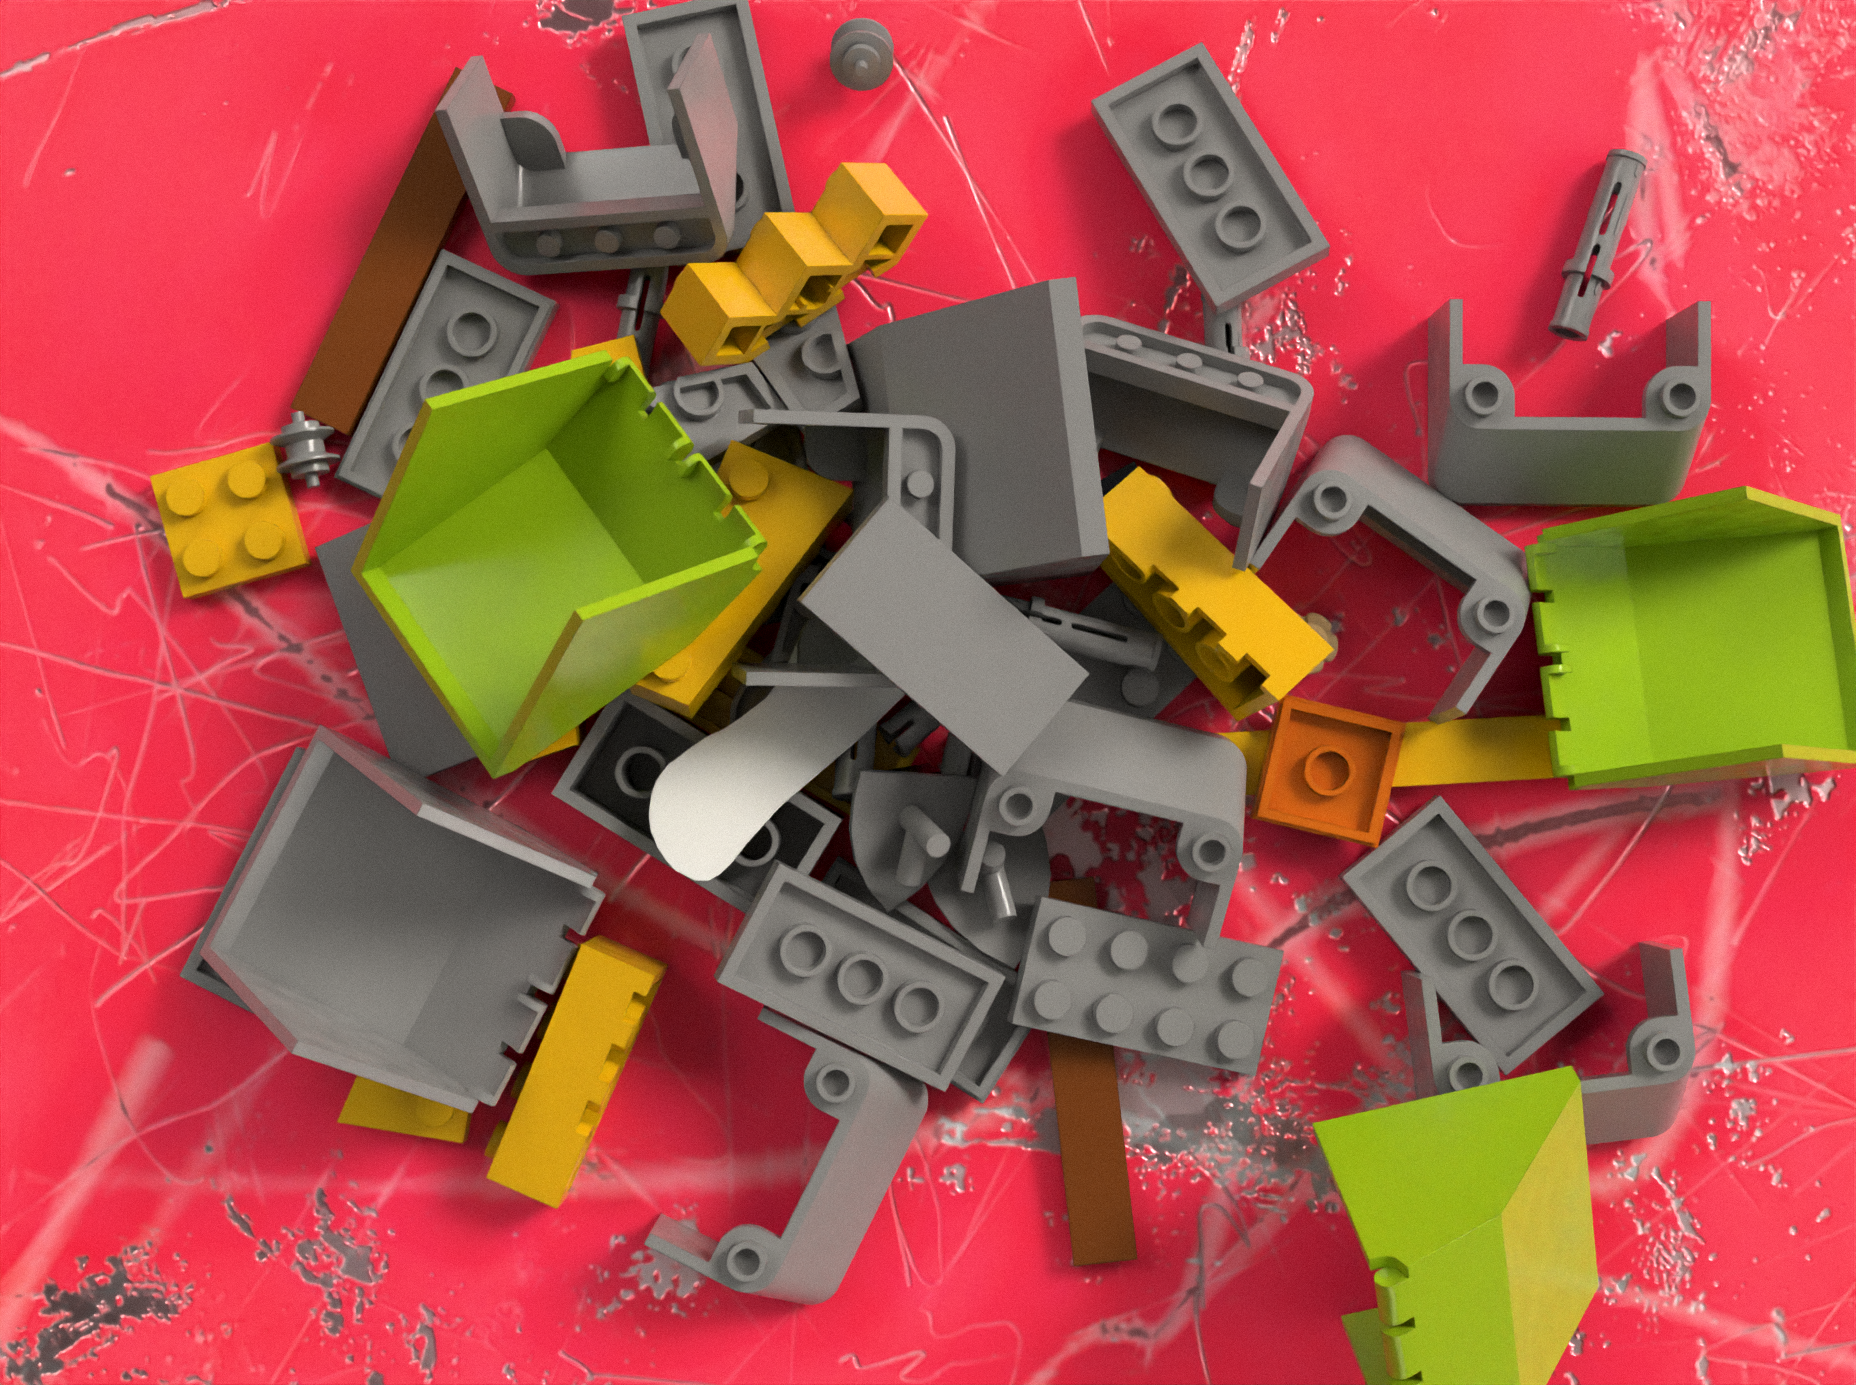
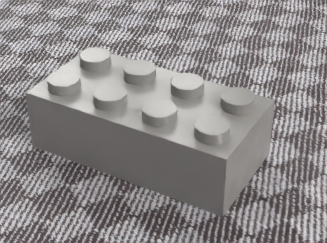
(614, 784)

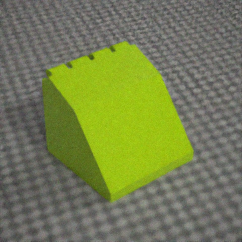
(549, 549)
(1696, 642)
(1475, 1227)

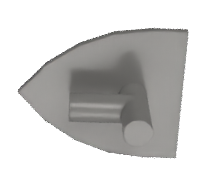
(905, 828)
(1004, 895)

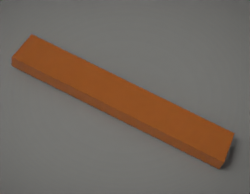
(387, 282)
(1090, 1131)

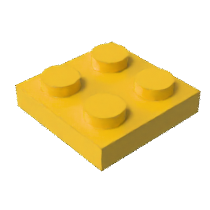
(230, 521)

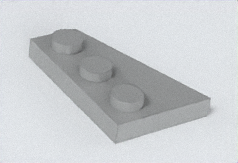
(811, 366)
(709, 405)

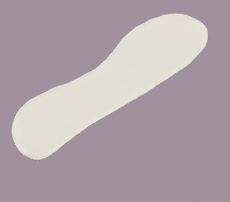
(738, 777)

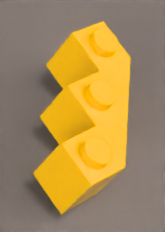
(794, 265)

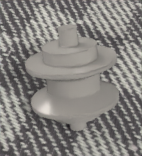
(861, 54)
(305, 449)

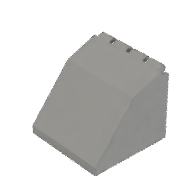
(1019, 407)
(399, 926)

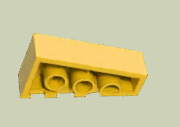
(796, 517)
(1213, 616)
(574, 1070)

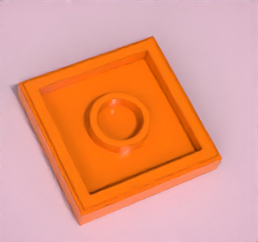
(1328, 770)

